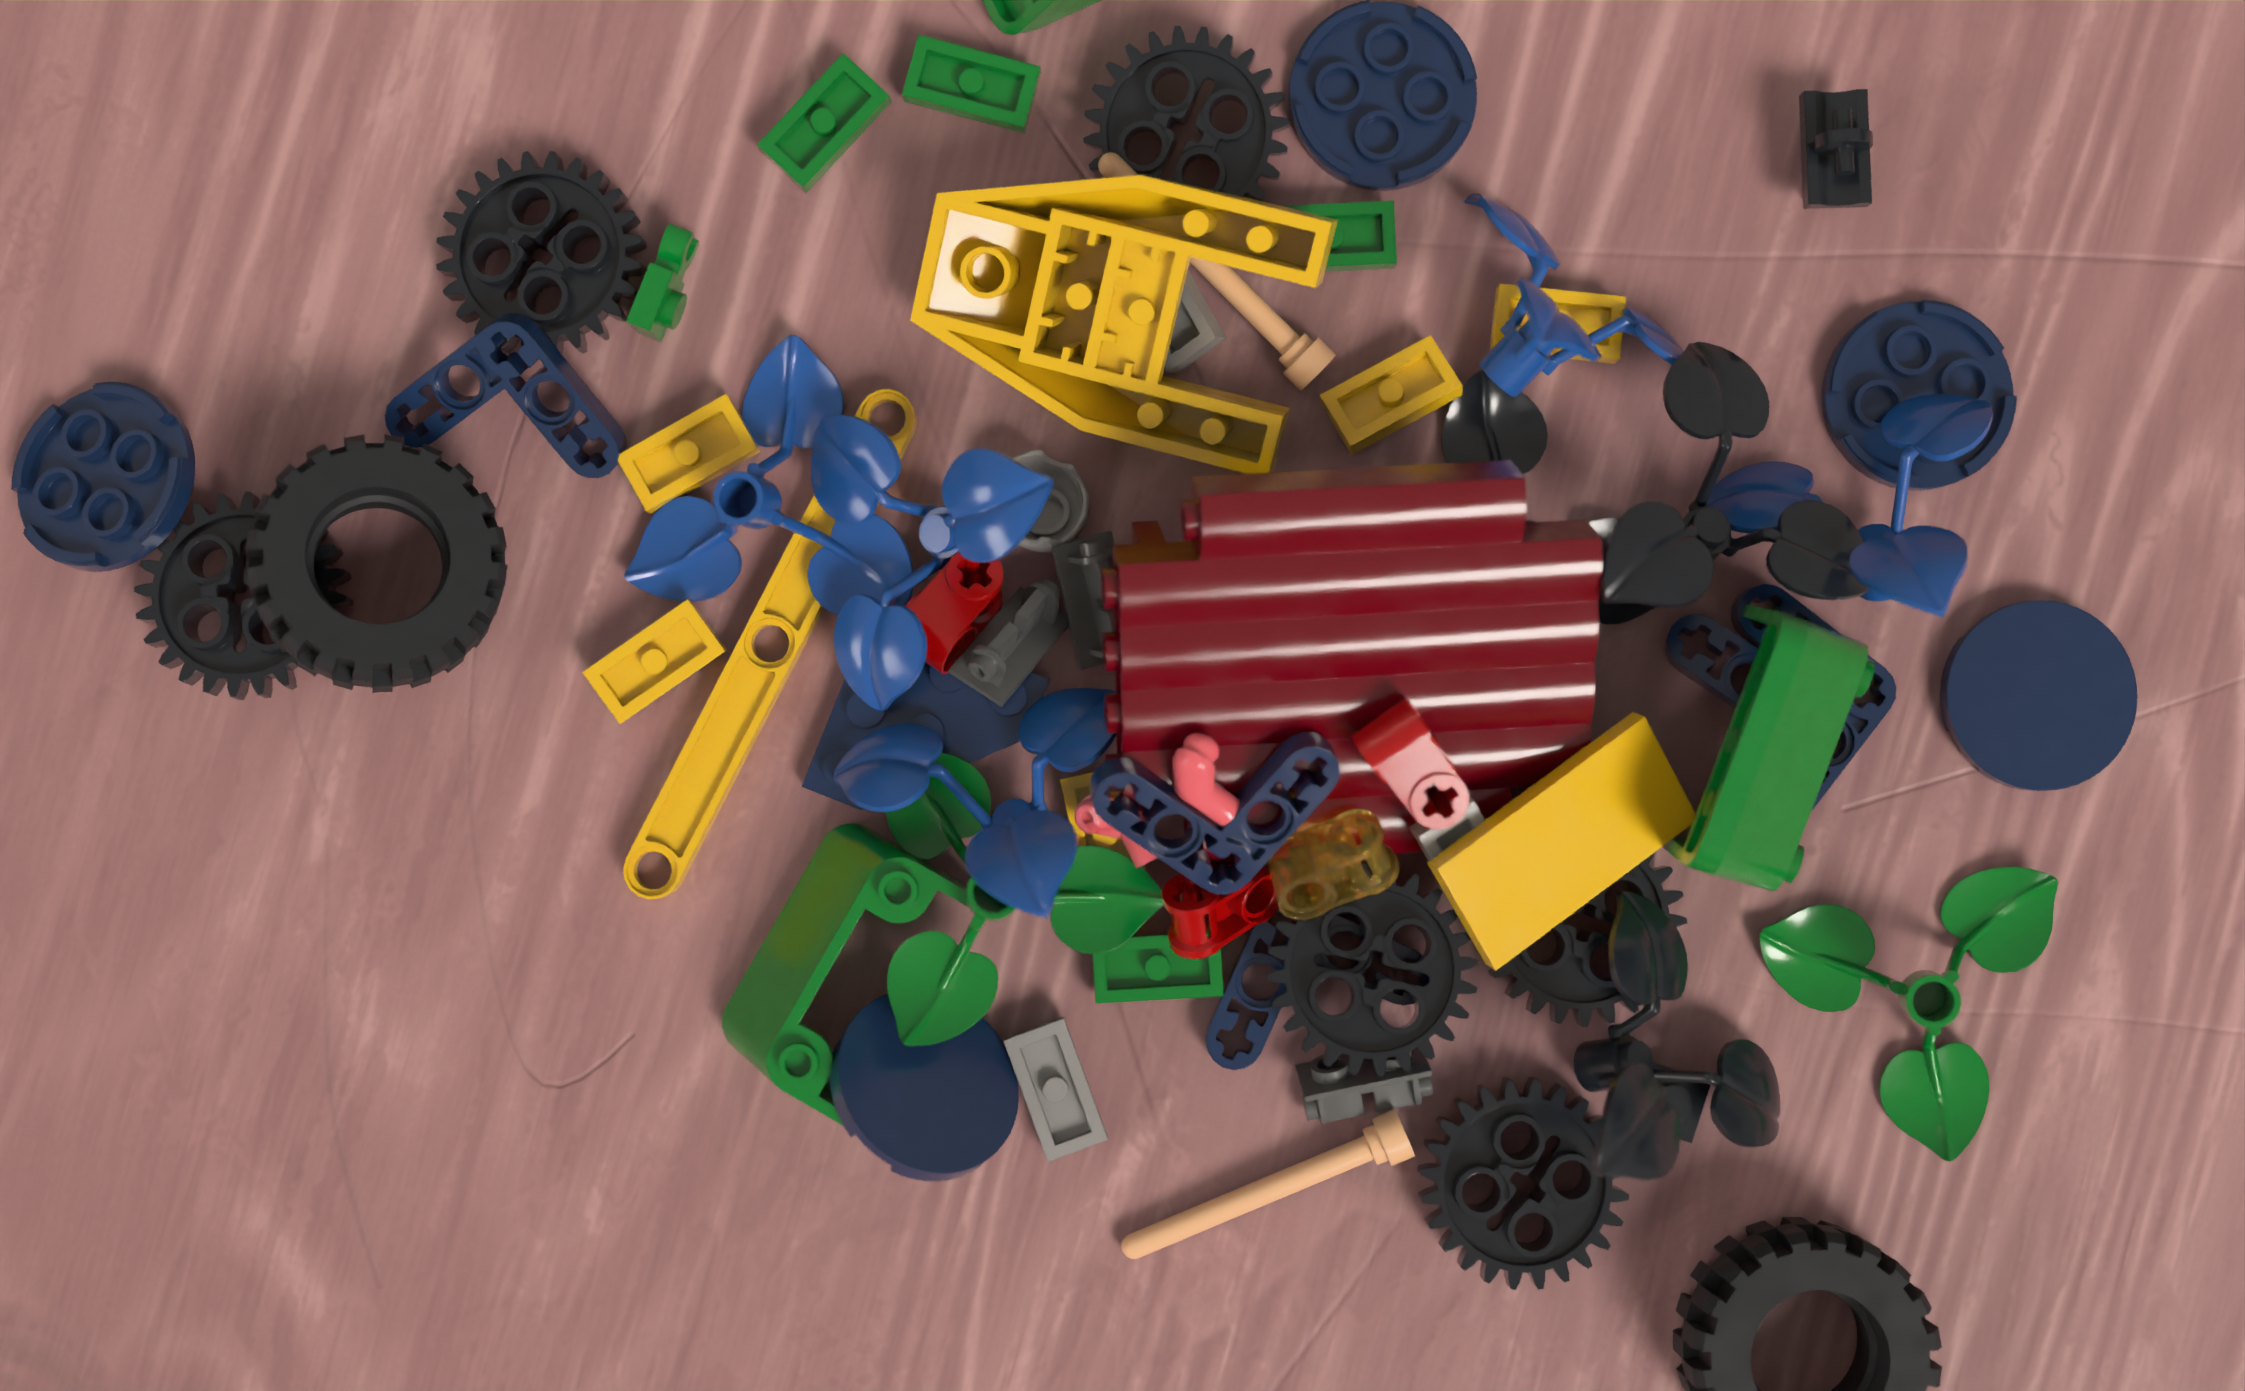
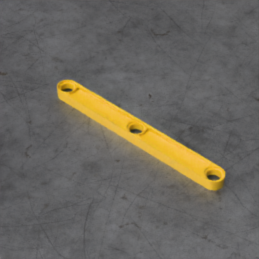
(741, 698)

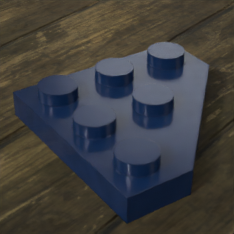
(961, 716)

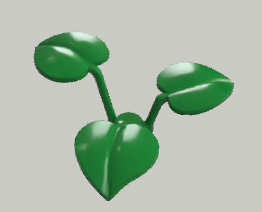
(943, 987)
(1943, 1090)

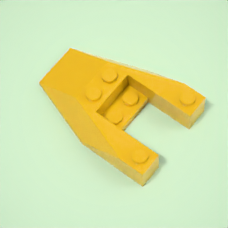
(1080, 296)

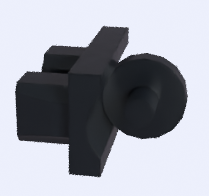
(1835, 149)

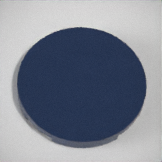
(1382, 95)
(1905, 355)
(104, 477)
(2039, 695)
(928, 1106)

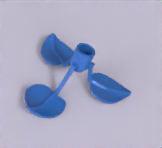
(1527, 349)
(986, 515)
(688, 541)
(1897, 564)
(1023, 845)

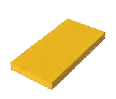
(1563, 840)

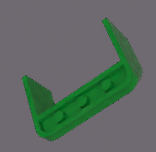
(1775, 752)
(845, 876)

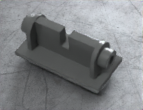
(1079, 577)
(1013, 642)
(1336, 1094)

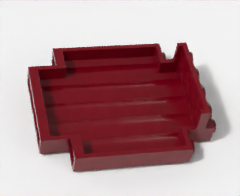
(1337, 599)

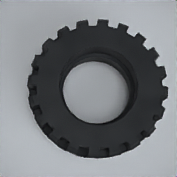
(357, 479)
(1794, 1259)

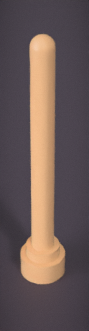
(1299, 354)
(1381, 1141)

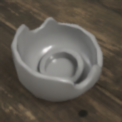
(1065, 508)

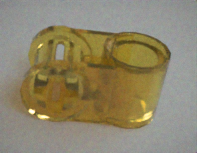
(1325, 867)

